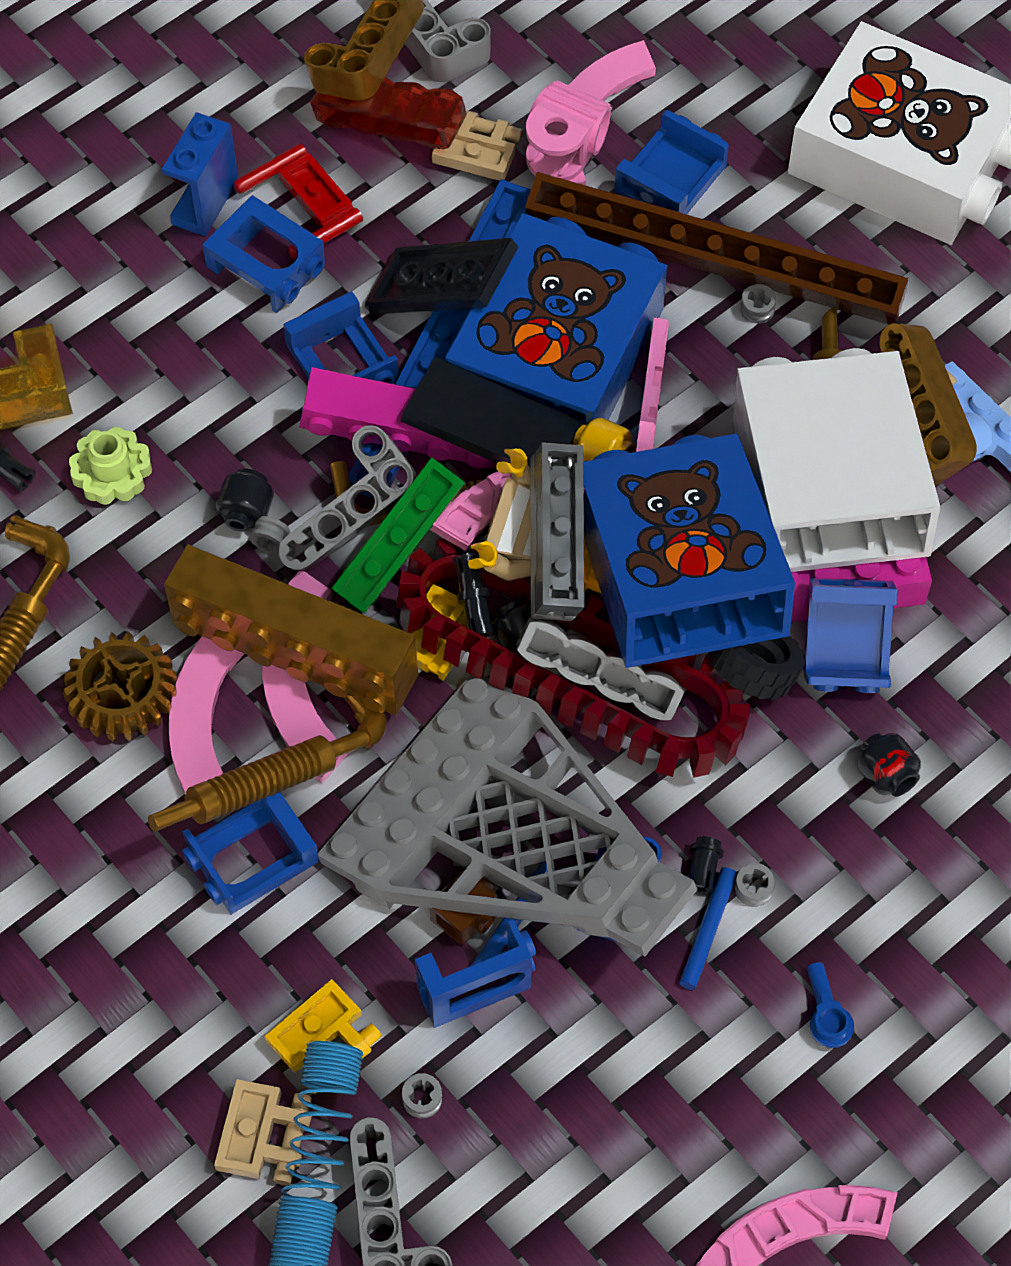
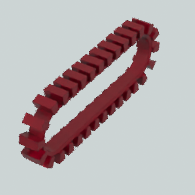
(701, 750)

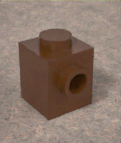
(463, 925)

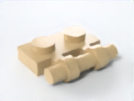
(480, 153)
(249, 1129)

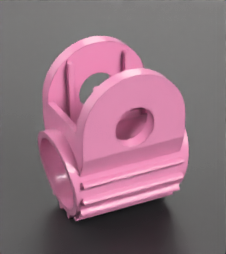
(565, 124)

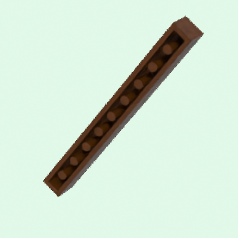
(721, 249)

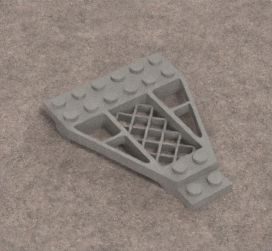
(460, 764)

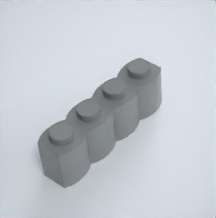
(588, 664)

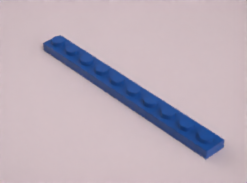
(444, 325)

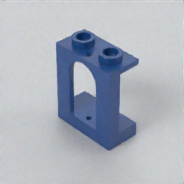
(282, 285)
(329, 321)
(204, 847)
(437, 990)

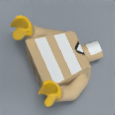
(508, 539)

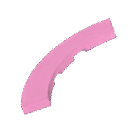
(611, 76)
(652, 385)
(470, 512)
(289, 698)
(194, 711)
(800, 1218)

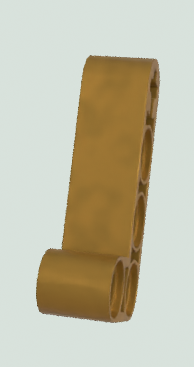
(363, 63)
(936, 405)

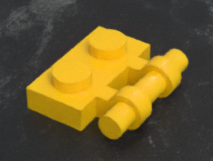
(320, 1018)

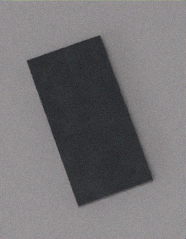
(441, 276)
(484, 414)

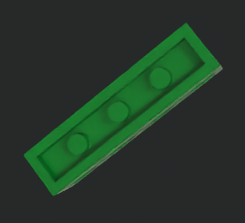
(398, 536)

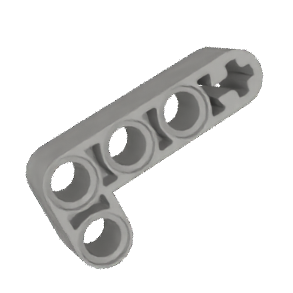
(451, 50)
(343, 505)
(383, 1208)

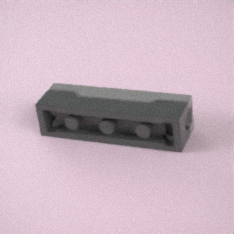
(557, 532)

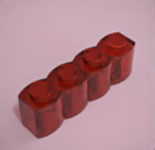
(398, 111)

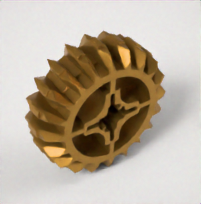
(145, 667)

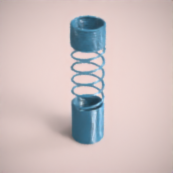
(303, 1222)

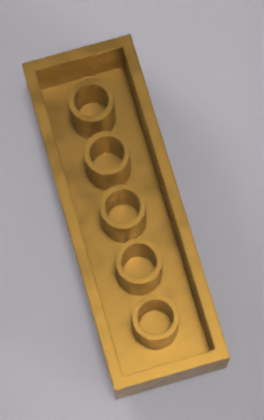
(292, 630)

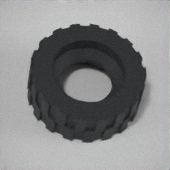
(755, 676)

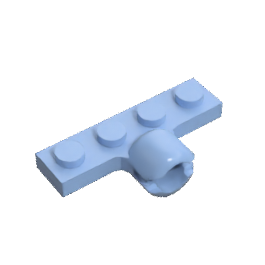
(986, 419)

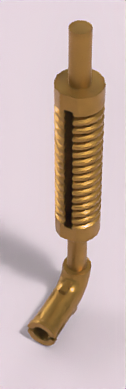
(28, 610)
(272, 773)

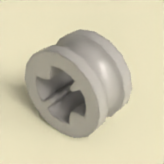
(762, 293)
(268, 534)
(763, 894)
(418, 1110)

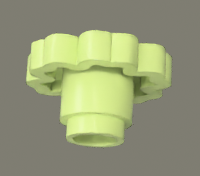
(110, 465)

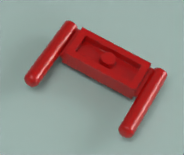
(312, 190)

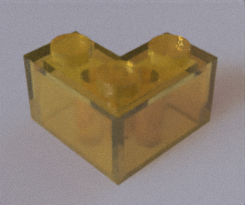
(37, 385)

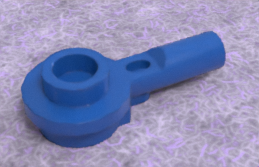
(831, 1023)

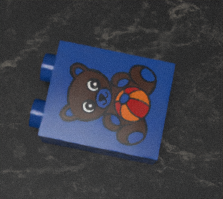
(565, 318)
(684, 550)

